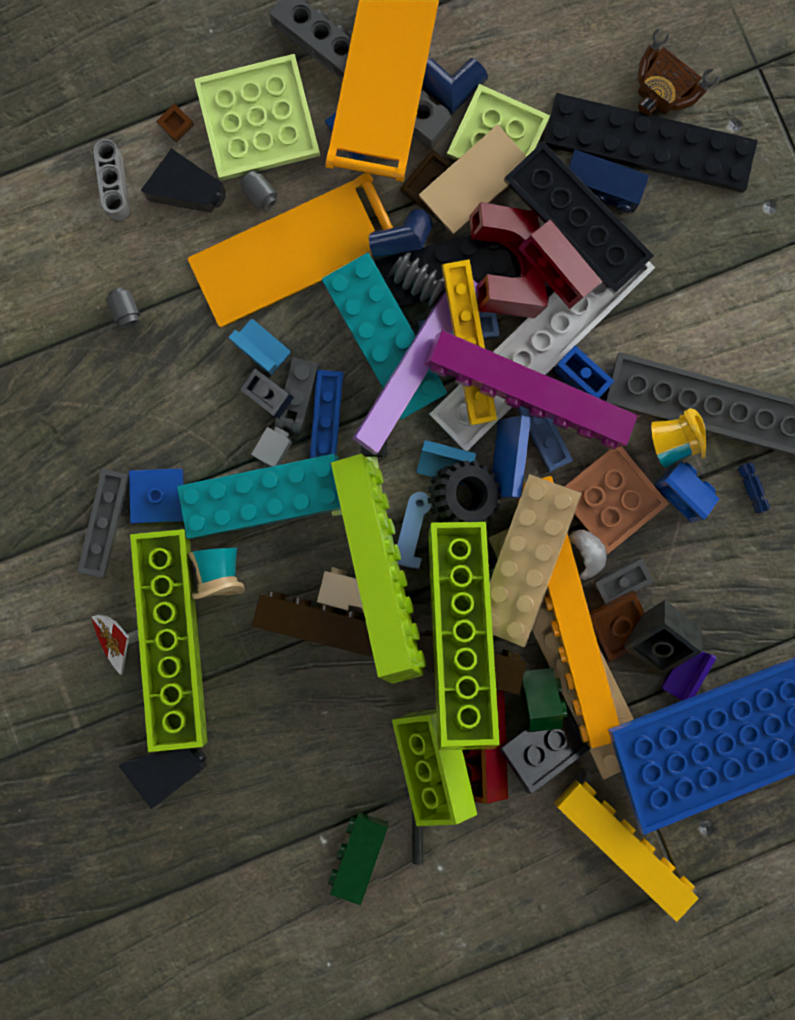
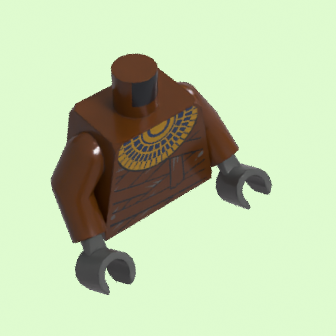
(668, 81)

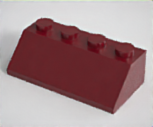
(488, 766)

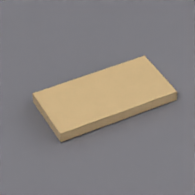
(472, 179)

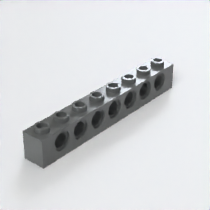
(284, 18)

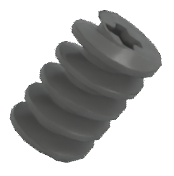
(417, 278)

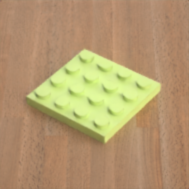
(257, 117)

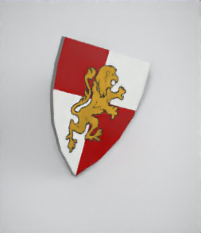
(113, 640)

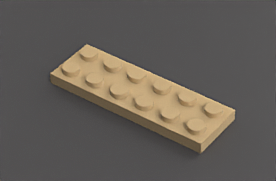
(529, 557)

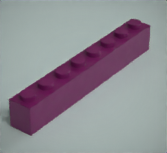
(530, 389)

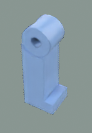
(410, 530)

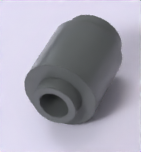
(258, 191)
(123, 308)

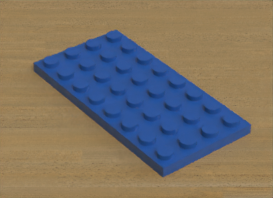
(709, 747)

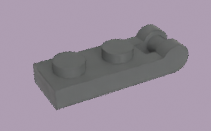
(300, 385)

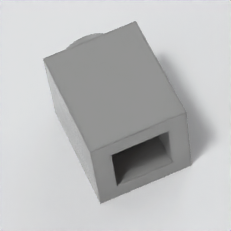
(272, 446)

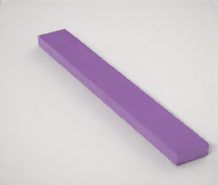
(404, 380)

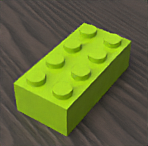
(434, 778)

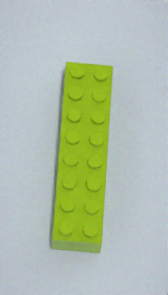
(378, 570)
(462, 637)
(168, 641)

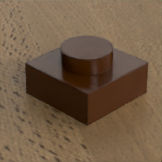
(175, 123)

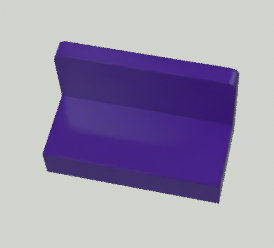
(688, 677)

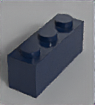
(610, 181)

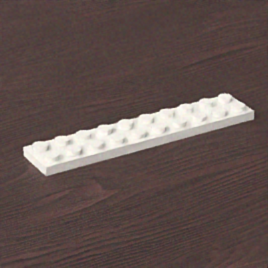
(539, 346)

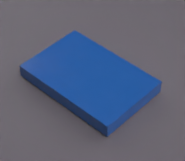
(511, 455)

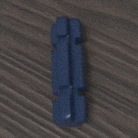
(754, 487)

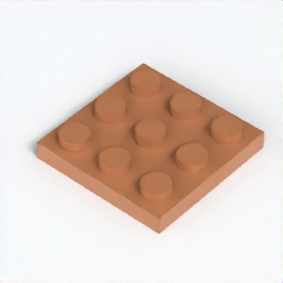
(615, 498)

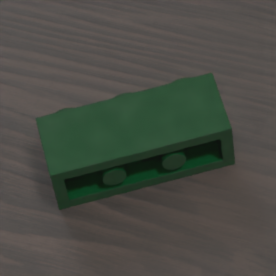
(357, 857)

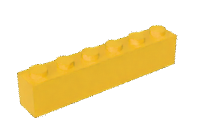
(626, 850)

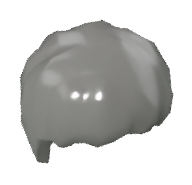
(588, 553)

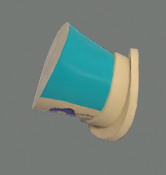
(216, 572)

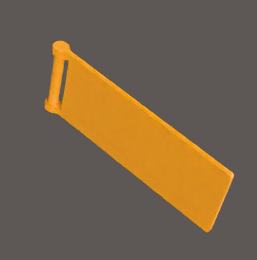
(382, 84)
(287, 252)

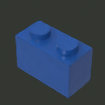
(582, 373)

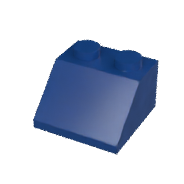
(687, 492)

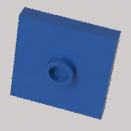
(155, 495)

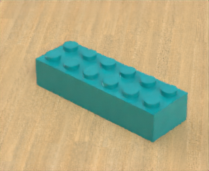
(378, 325)
(259, 497)

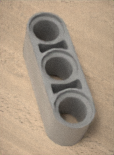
(108, 168)

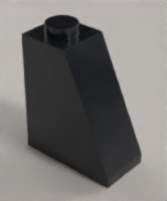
(183, 185)
(163, 772)

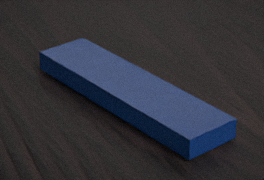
(326, 413)

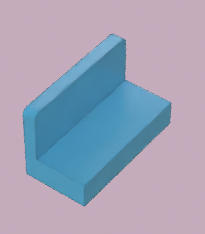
(260, 346)
(437, 456)

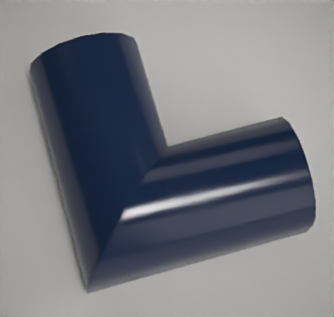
(455, 89)
(402, 239)

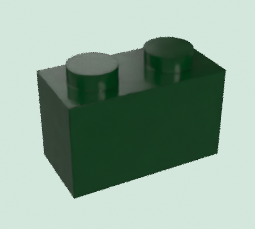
(542, 700)

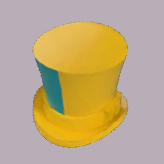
(679, 438)

